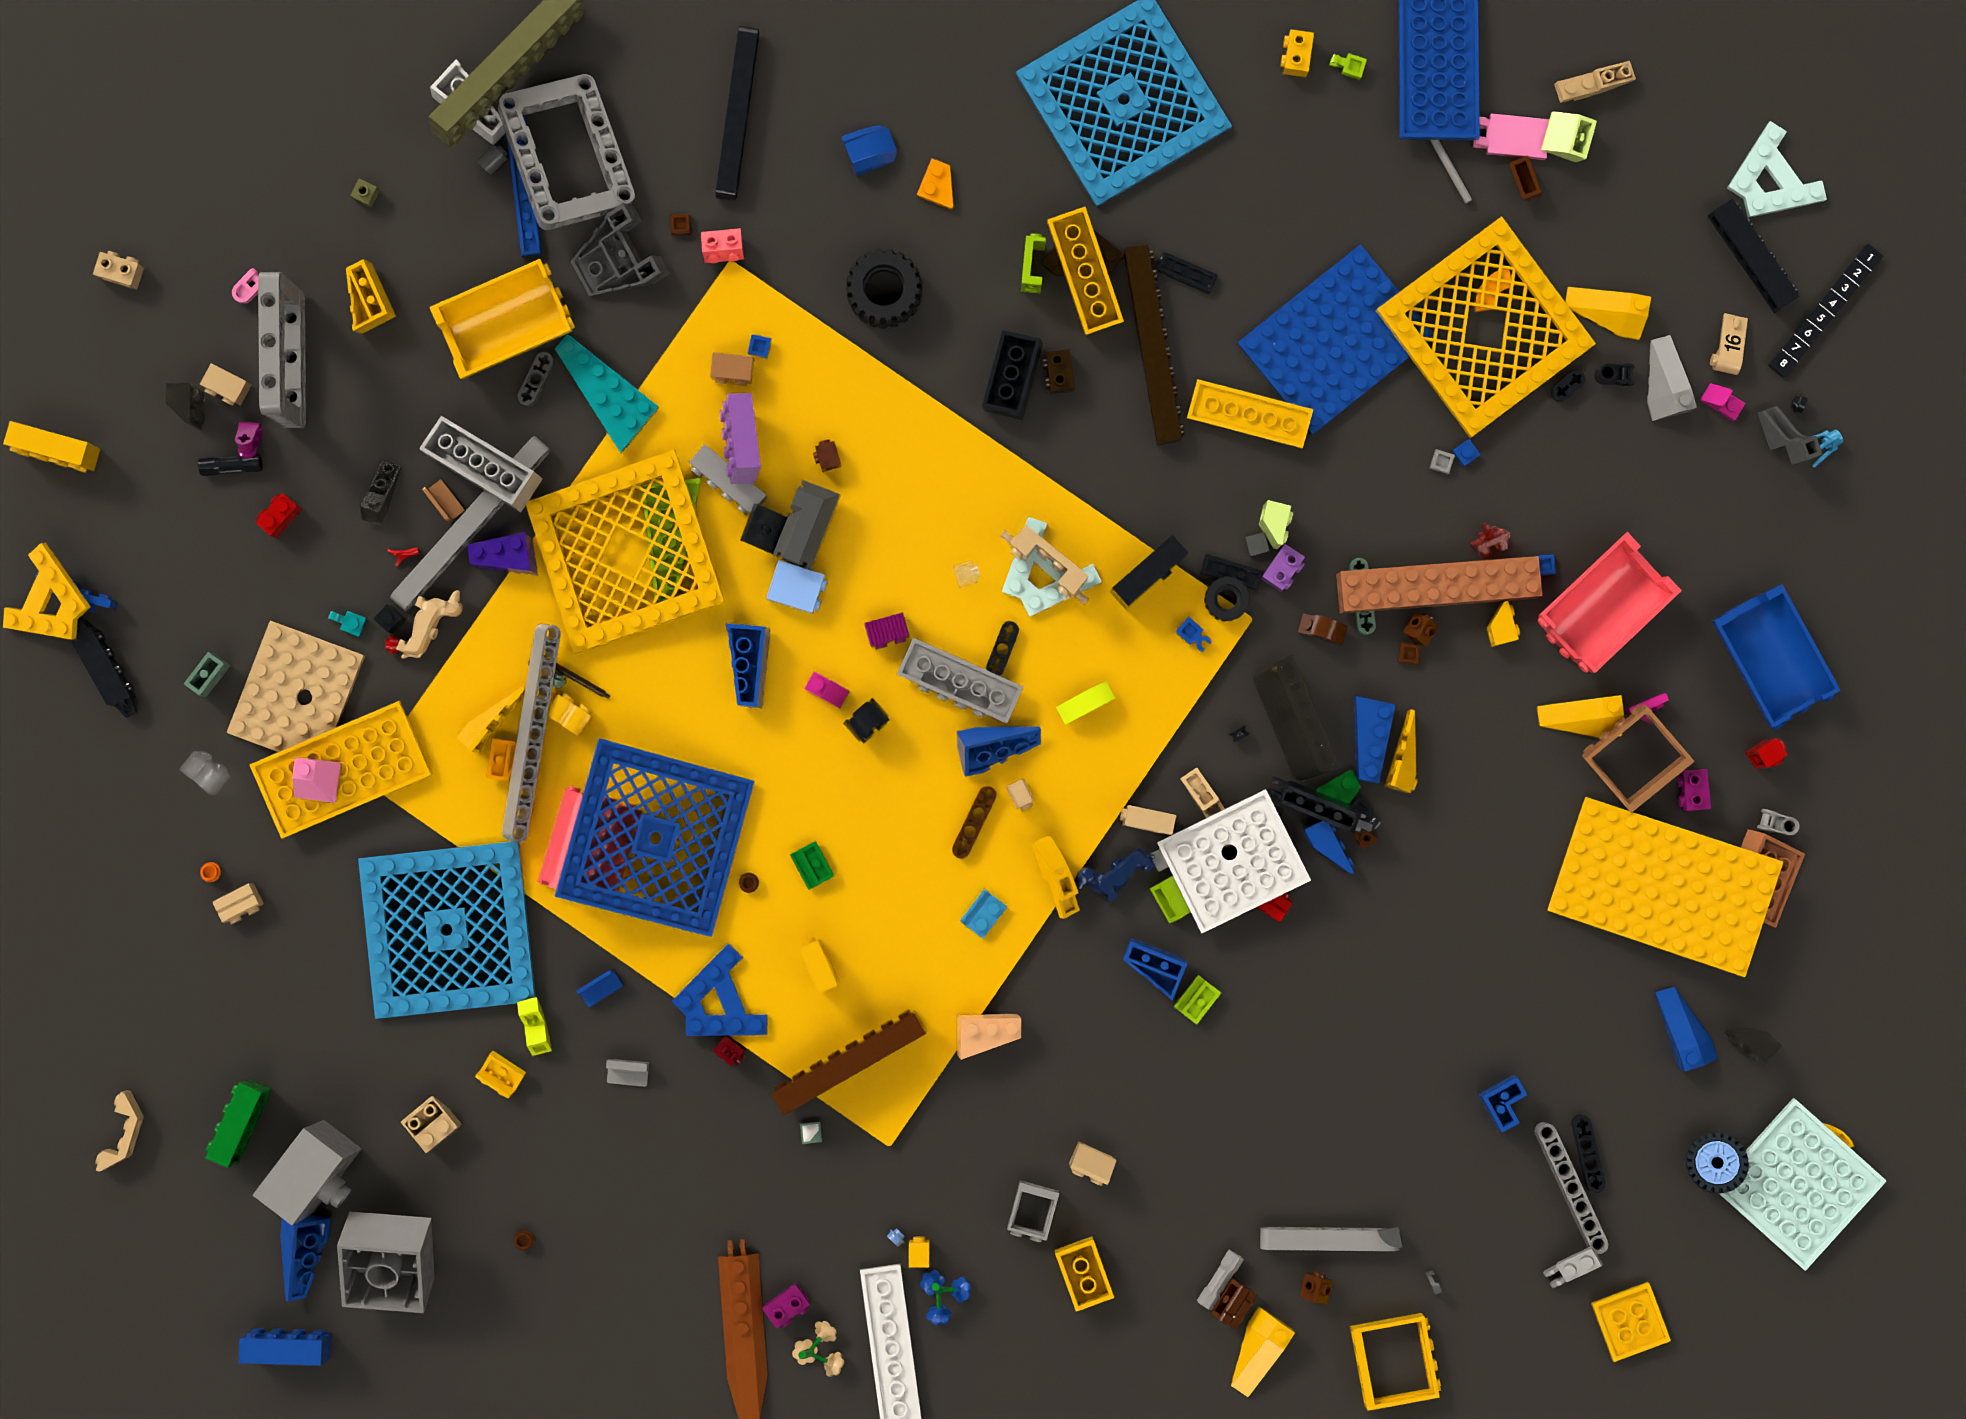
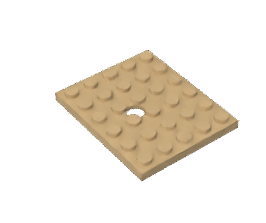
(282, 668)

